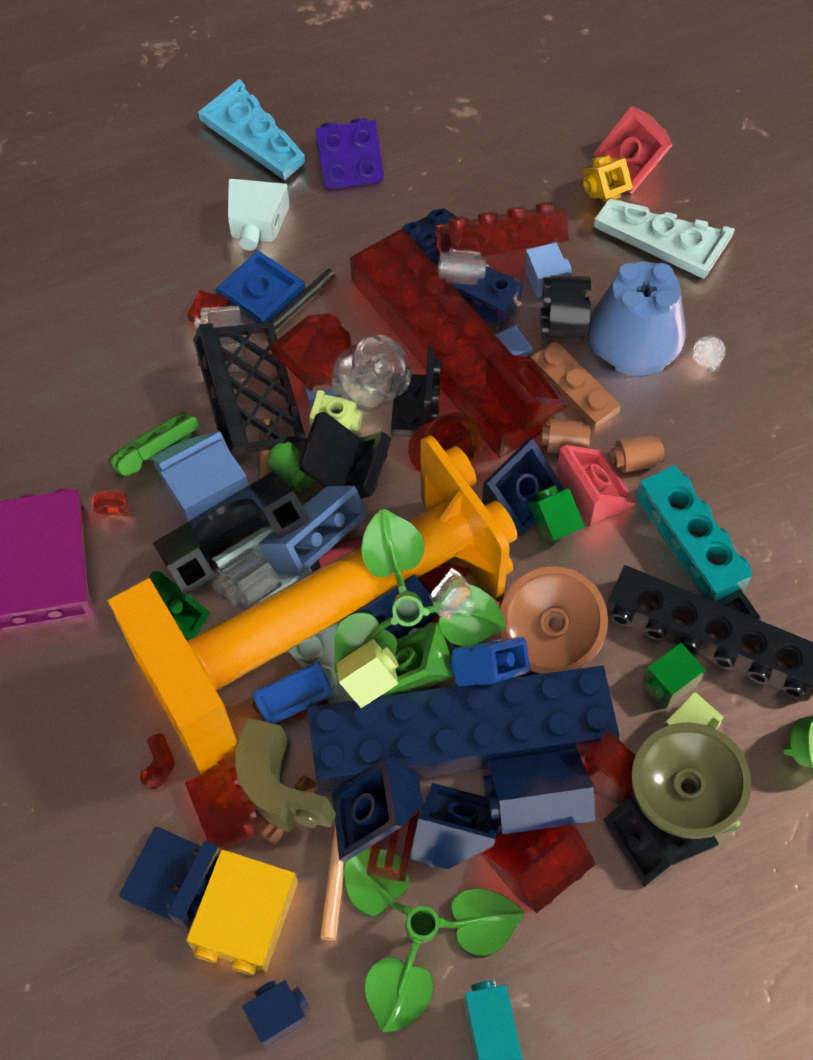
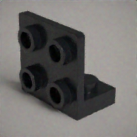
(420, 400)
(649, 847)

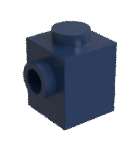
(276, 1011)

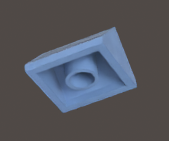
(204, 479)

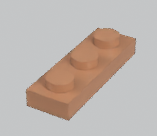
(576, 385)

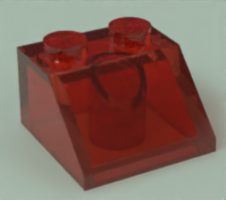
(540, 862)

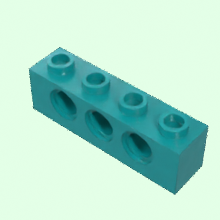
(712, 581)

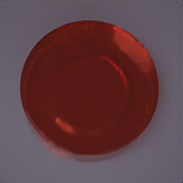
(110, 503)

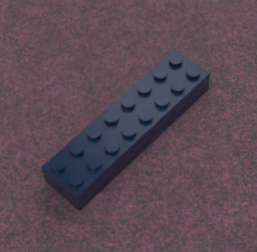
(461, 725)

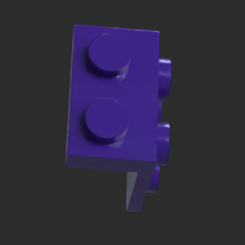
(349, 153)

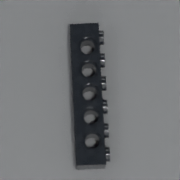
(707, 615)

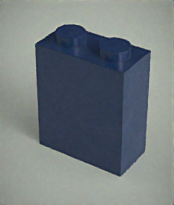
(539, 791)

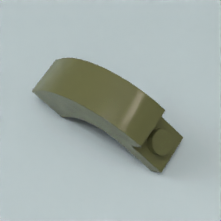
(258, 767)

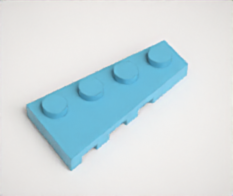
(247, 126)

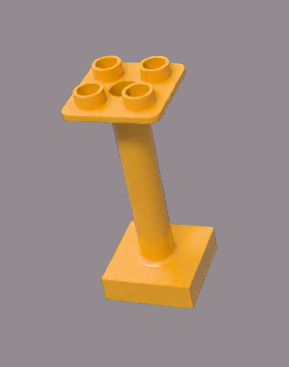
(192, 670)

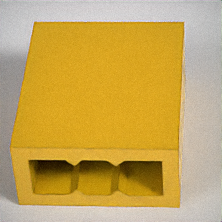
(242, 913)

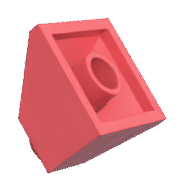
(637, 140)

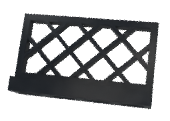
(221, 392)

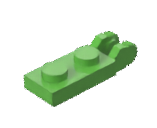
(175, 429)

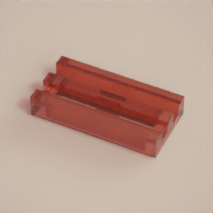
(387, 872)

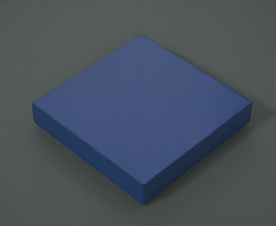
(260, 288)

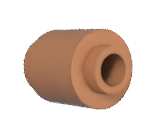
(565, 433)
(637, 453)

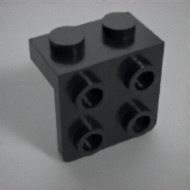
(341, 458)

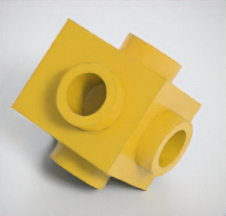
(606, 178)

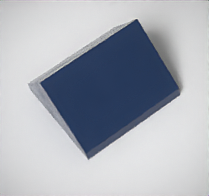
(517, 483)

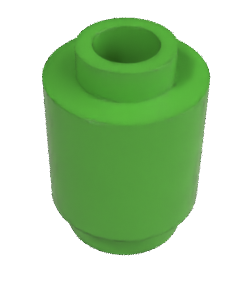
(284, 462)

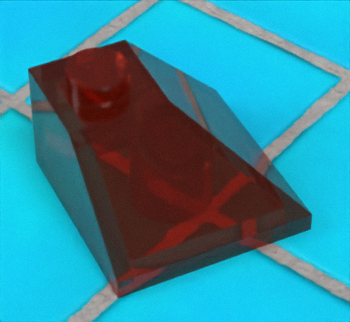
(312, 349)

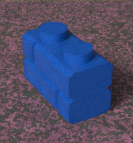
(490, 661)

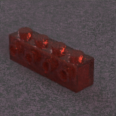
(505, 232)

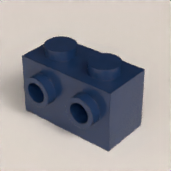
(493, 297)

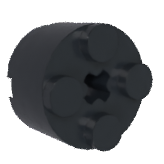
(565, 308)

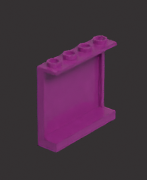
(42, 560)

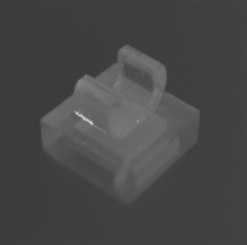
(453, 595)

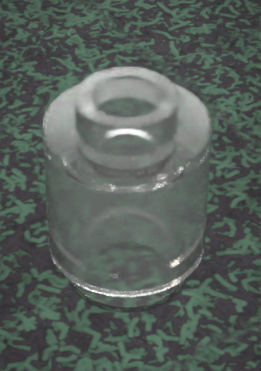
(461, 267)

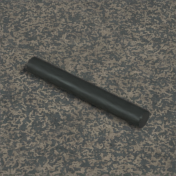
(302, 299)

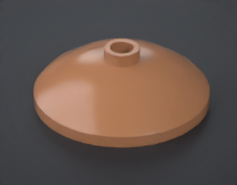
(549, 595)

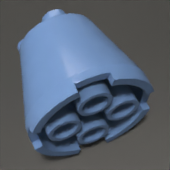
(639, 320)

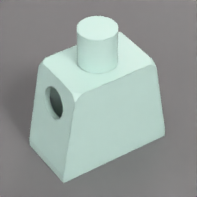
(256, 210)

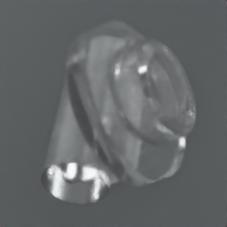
(709, 352)

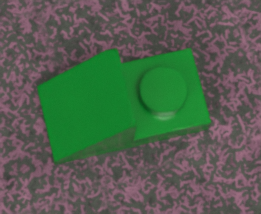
(184, 609)

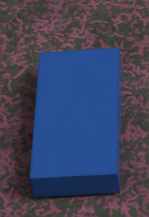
(292, 693)

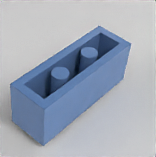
(331, 517)

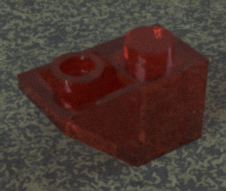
(610, 768)

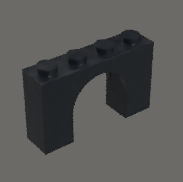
(260, 505)

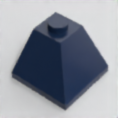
(374, 806)
(452, 828)

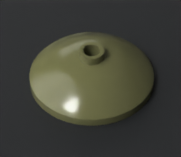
(697, 757)

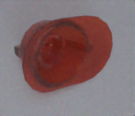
(449, 431)

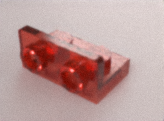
(220, 807)

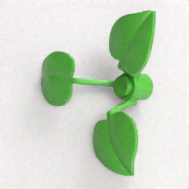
(394, 546)
(395, 988)

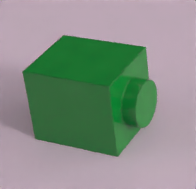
(555, 513)
(673, 675)

